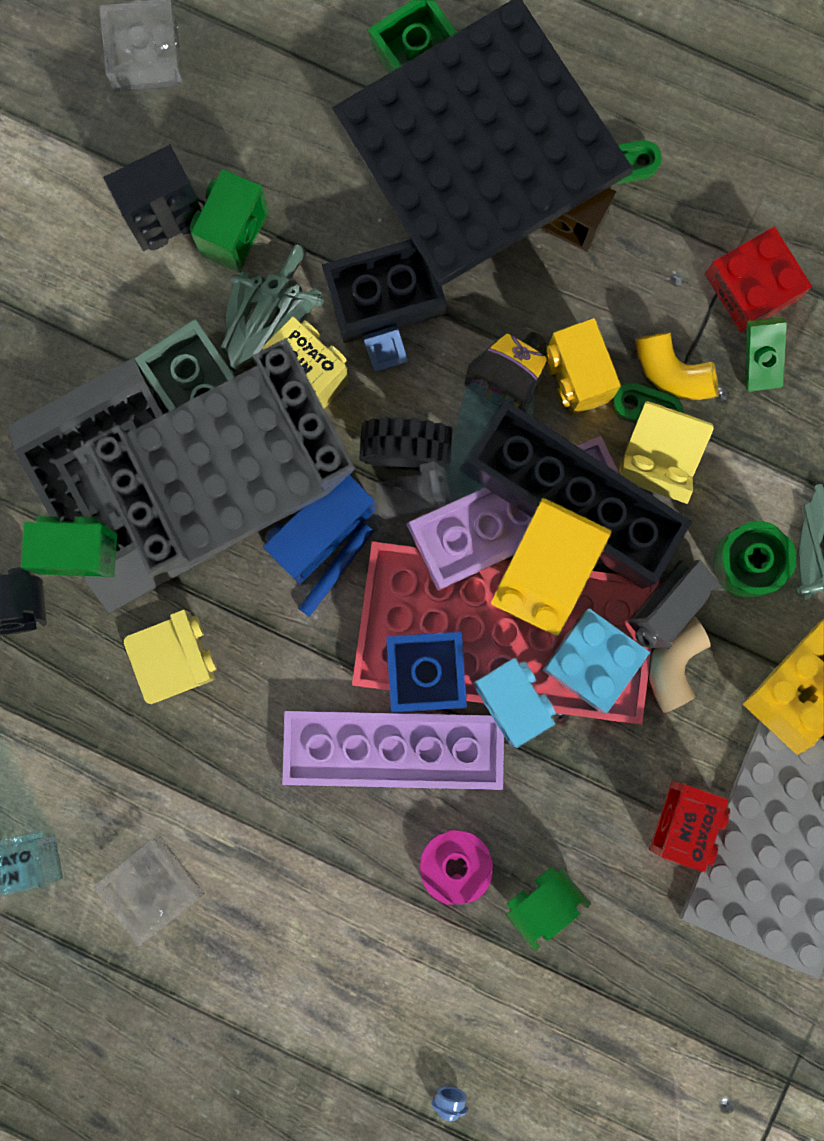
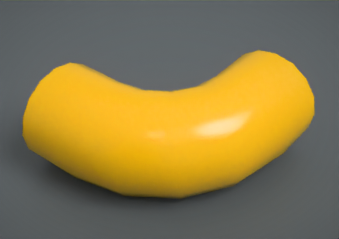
(670, 374)

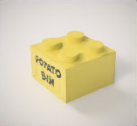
(321, 365)

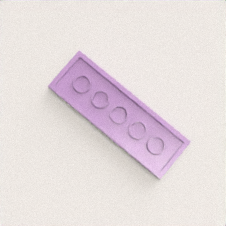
(477, 530)
(392, 750)

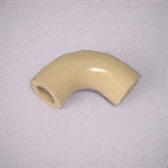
(668, 666)

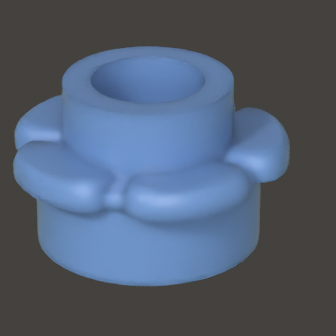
(450, 1103)

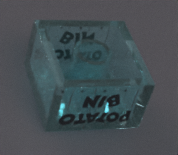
(28, 862)

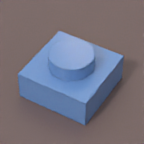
(385, 348)

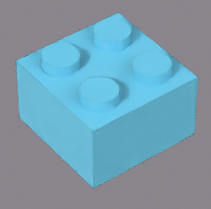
(595, 661)
(515, 703)

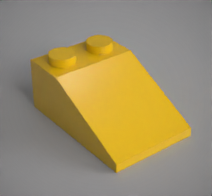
(550, 567)

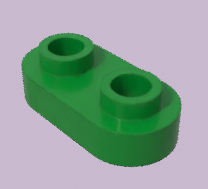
(645, 150)
(640, 395)

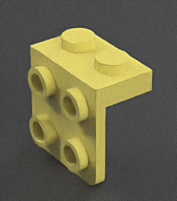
(170, 657)

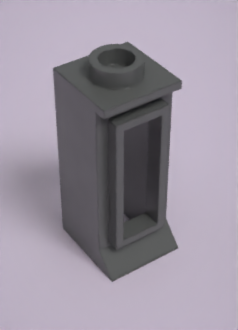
(673, 604)

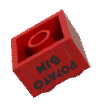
(758, 279)
(690, 826)

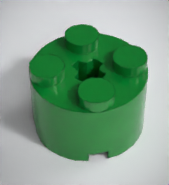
(762, 541)
(547, 907)

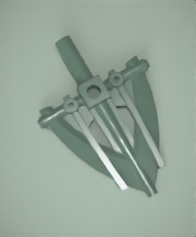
(268, 295)
(810, 555)

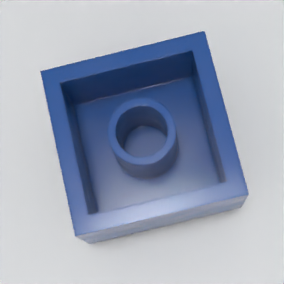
(426, 672)

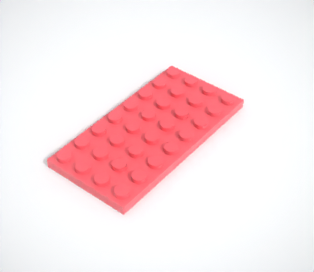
(405, 601)

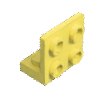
(665, 451)

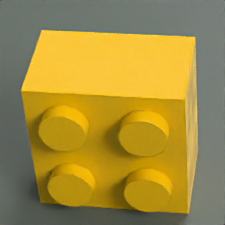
(582, 367)

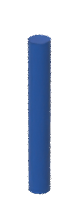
(336, 569)

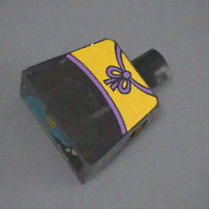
(509, 370)

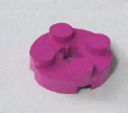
(458, 888)

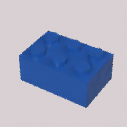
(319, 529)

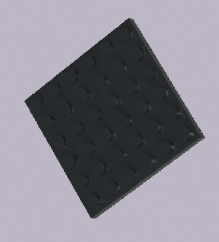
(481, 141)

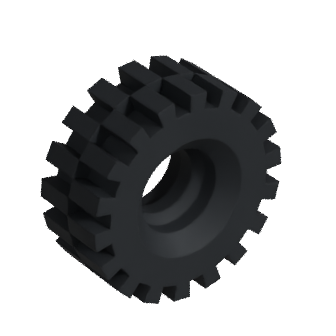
(405, 443)

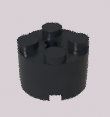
(21, 602)

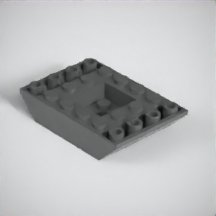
(67, 479)

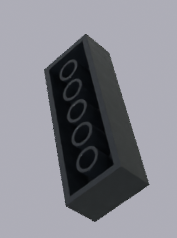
(531, 462)

